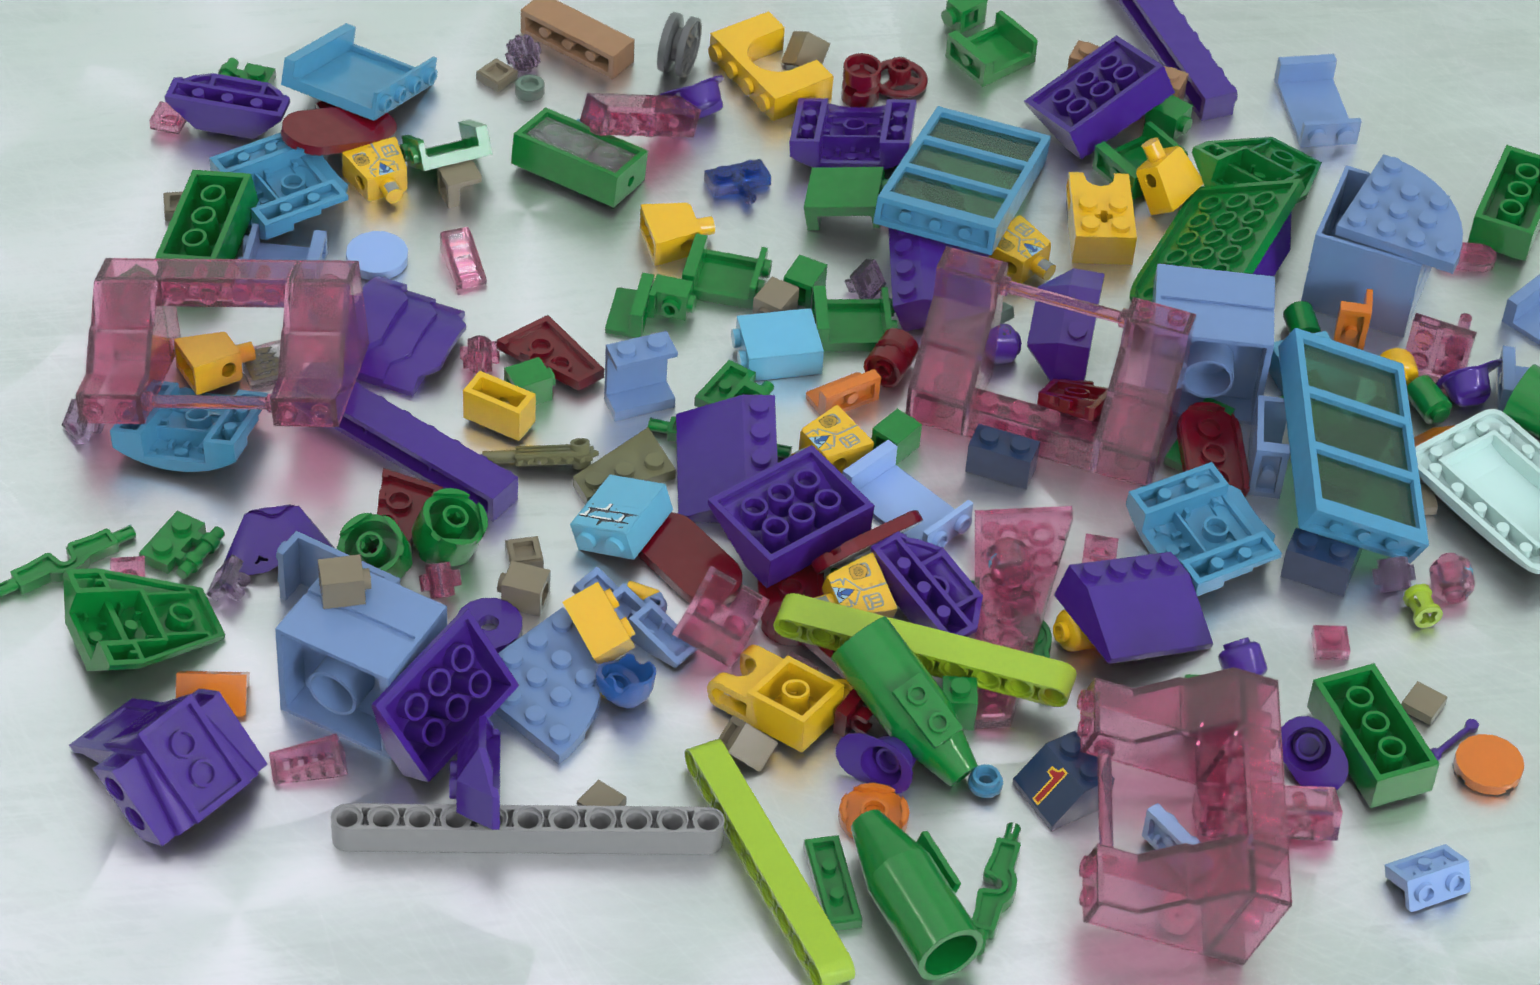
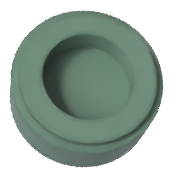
(529, 87)

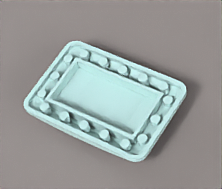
(1491, 480)

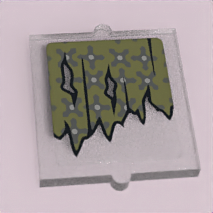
(265, 368)

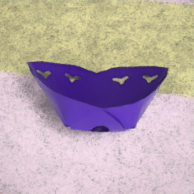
(265, 530)

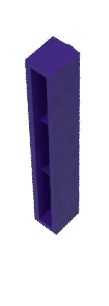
(1181, 49)
(426, 451)

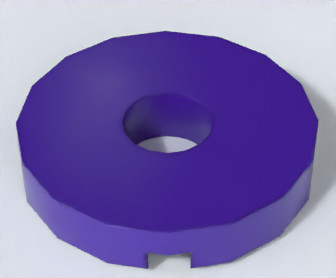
(500, 614)

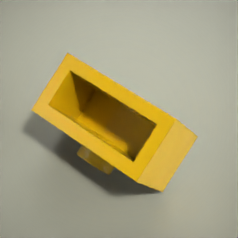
(499, 405)
(599, 624)

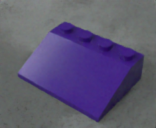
(1100, 96)
(913, 275)
(722, 448)
(791, 515)
(1135, 607)
(441, 697)

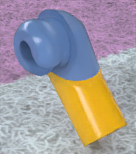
(648, 593)

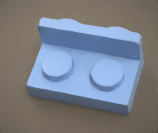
(1163, 829)
(1430, 876)

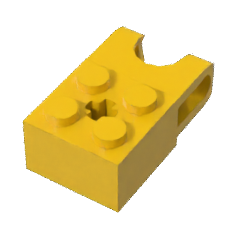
(1100, 220)
(778, 697)

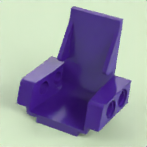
(171, 760)

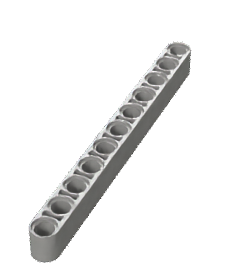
(529, 829)

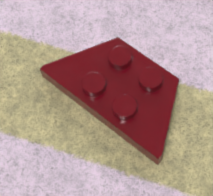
(1073, 398)

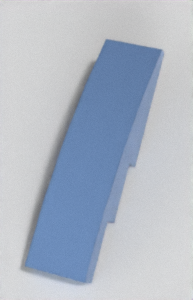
(648, 620)

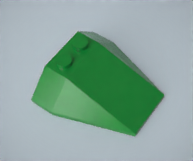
(1253, 161)
(134, 619)

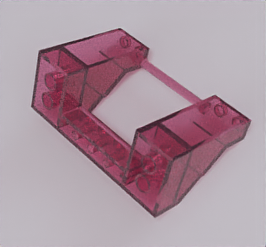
(138, 321)
(959, 361)
(1206, 729)

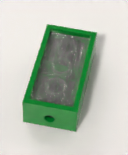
(577, 158)

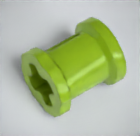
(1422, 605)

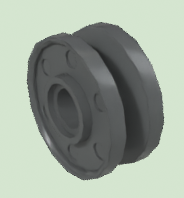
(679, 44)

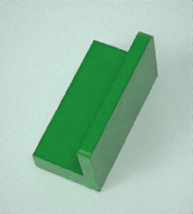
(630, 309)

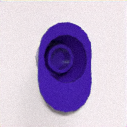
(703, 95)
(1470, 384)
(1313, 753)
(876, 760)

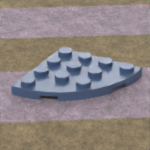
(1404, 216)
(556, 686)

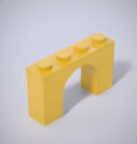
(773, 91)

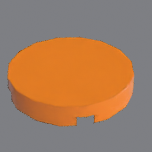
(1488, 764)
(872, 797)

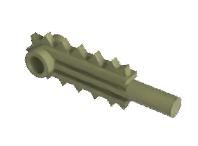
(577, 453)

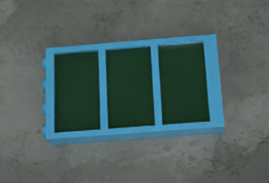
(962, 180)
(1352, 446)

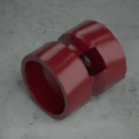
(861, 80)
(892, 356)

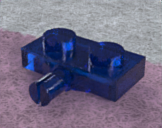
(738, 179)

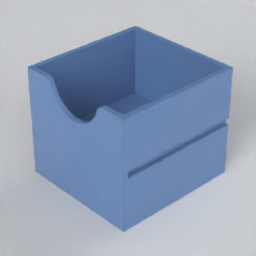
(1346, 268)
(1230, 333)
(347, 656)

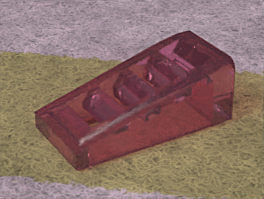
(462, 241)
(321, 769)

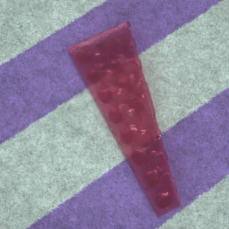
(1016, 614)

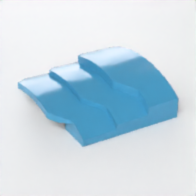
(287, 183)
(187, 436)
(1202, 525)

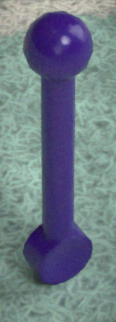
(1471, 726)

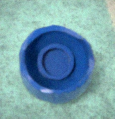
(626, 681)

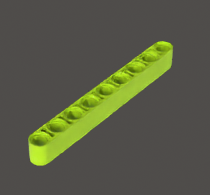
(940, 652)
(770, 865)

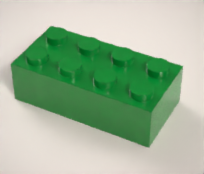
(1510, 206)
(210, 216)
(1376, 734)

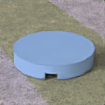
(378, 254)

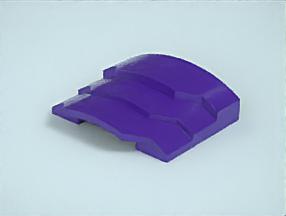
(851, 135)
(406, 335)

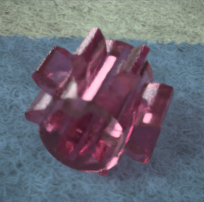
(479, 354)
(440, 580)

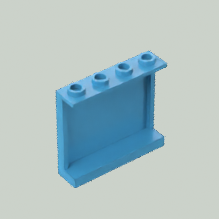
(353, 75)

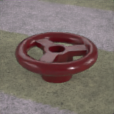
(900, 75)

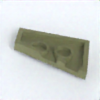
(636, 459)

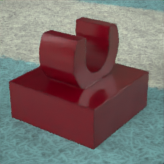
(852, 715)

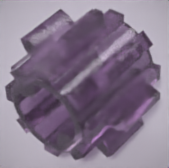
(523, 53)
(1394, 574)

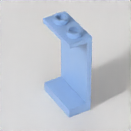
(897, 493)

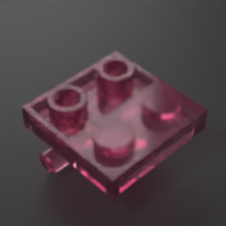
(1440, 345)

